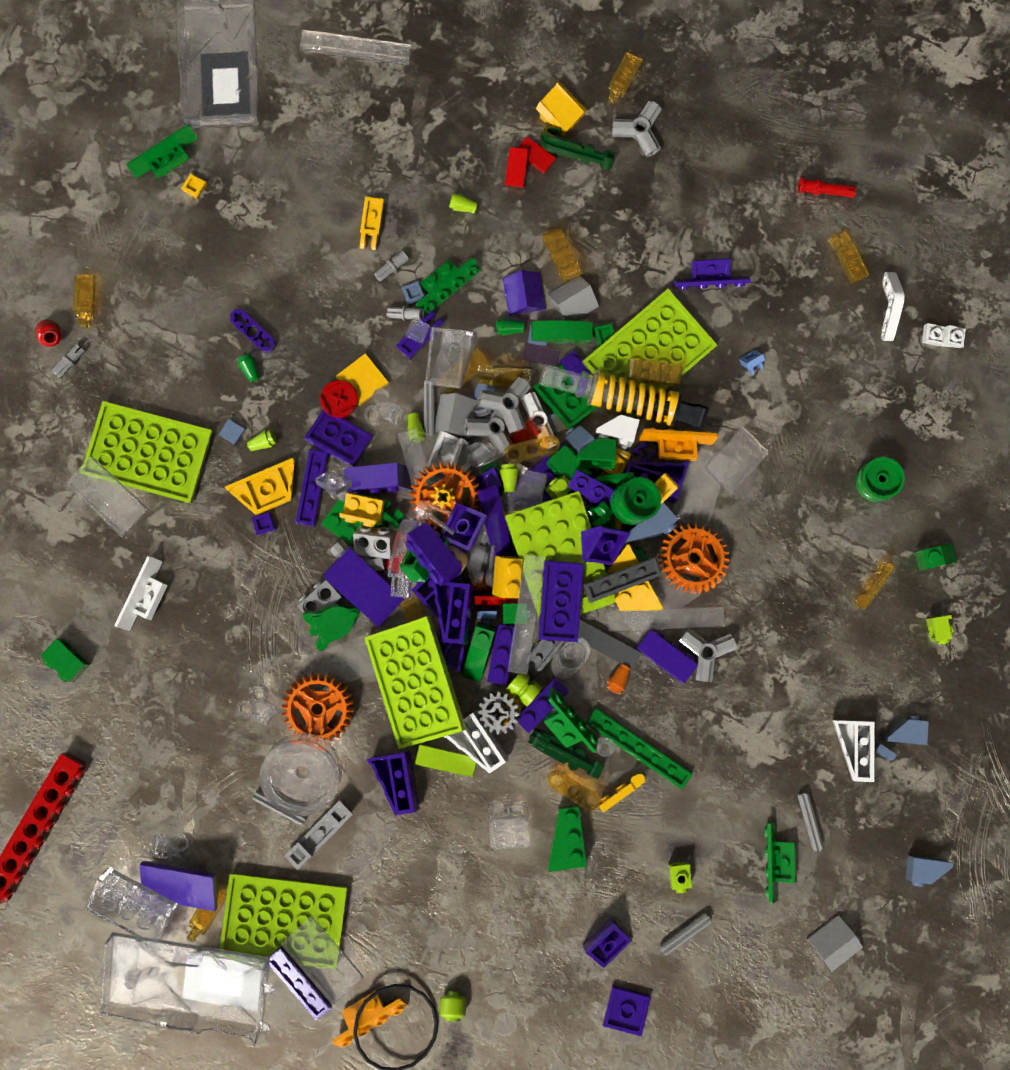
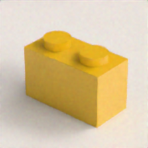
(507, 576)

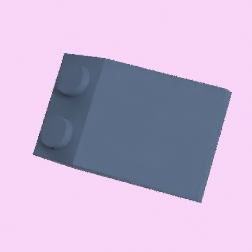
(661, 523)

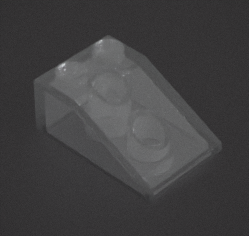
(448, 357)

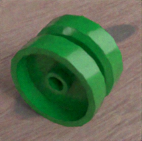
(882, 489)
(635, 501)

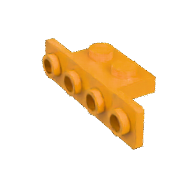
(678, 444)
(372, 1015)

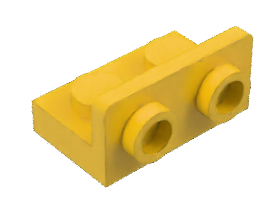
(363, 509)

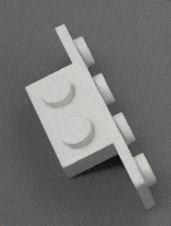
(144, 595)

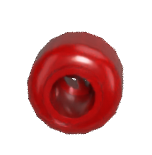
(48, 333)

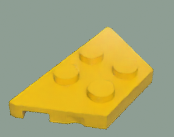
(266, 488)
(639, 596)

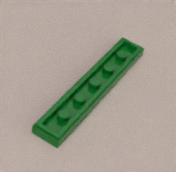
(639, 748)

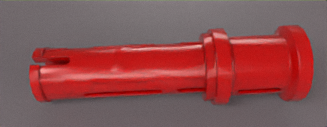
(818, 187)

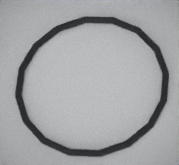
(362, 1008)

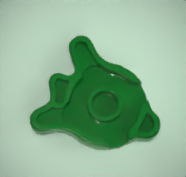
(330, 623)

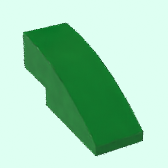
(562, 331)

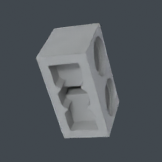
(374, 546)
(316, 596)

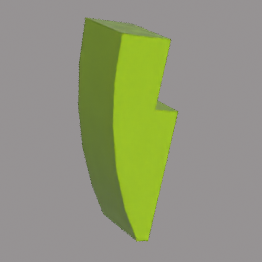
(445, 760)

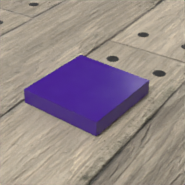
(626, 1010)

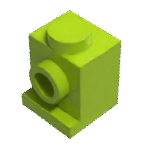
(558, 487)
(940, 629)
(676, 870)

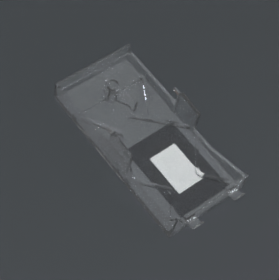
(218, 63)
(185, 986)

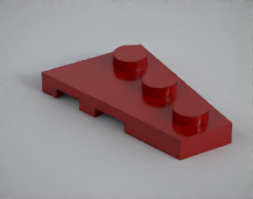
(488, 600)

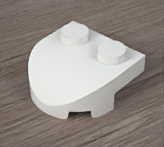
(451, 449)

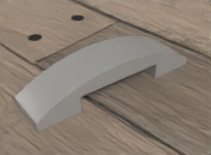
(318, 834)

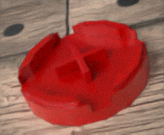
(339, 399)

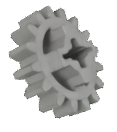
(498, 720)

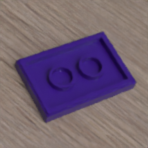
(339, 438)

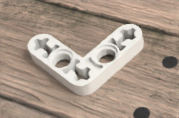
(895, 296)

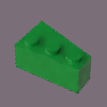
(567, 843)

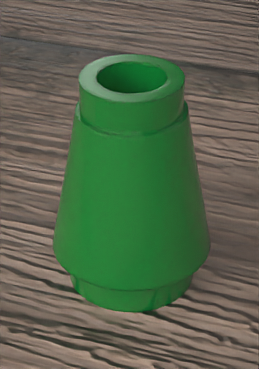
(509, 326)
(249, 367)

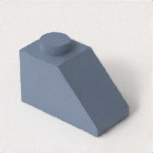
(578, 438)
(909, 731)
(926, 870)

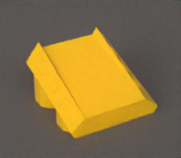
(561, 109)

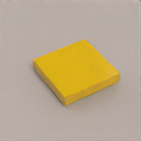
(363, 377)

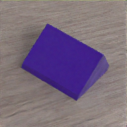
(523, 292)
(466, 526)
(602, 544)
(606, 943)

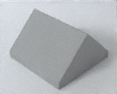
(574, 299)
(452, 413)
(835, 942)

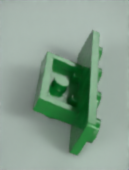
(163, 155)
(445, 282)
(567, 724)
(781, 862)

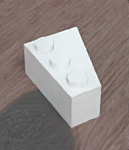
(479, 743)
(857, 747)

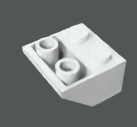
(620, 429)

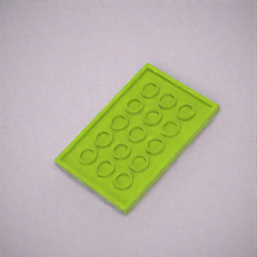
(659, 334)
(150, 451)
(555, 533)
(415, 682)
(268, 909)

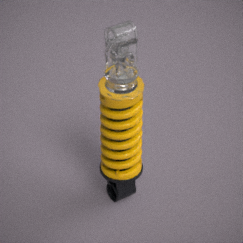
(638, 398)

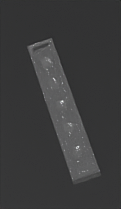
(355, 47)
(526, 614)
(665, 618)

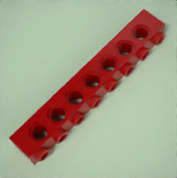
(13, 850)

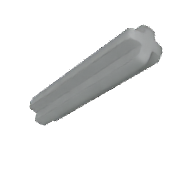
(429, 410)
(260, 798)
(810, 821)
(685, 934)

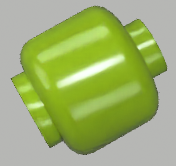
(453, 1006)

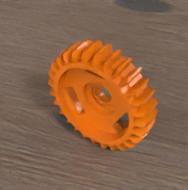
(454, 479)
(680, 562)
(330, 700)

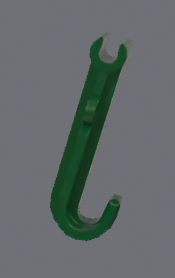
(553, 143)
(554, 748)

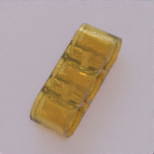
(561, 254)
(654, 372)
(539, 443)
(580, 797)

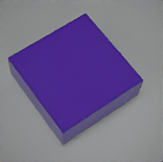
(263, 523)

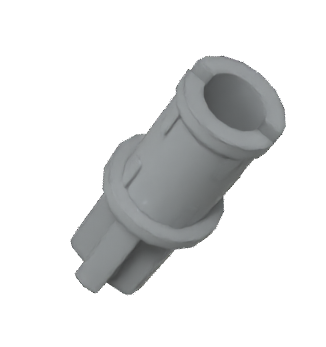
(391, 266)
(405, 313)
(67, 361)

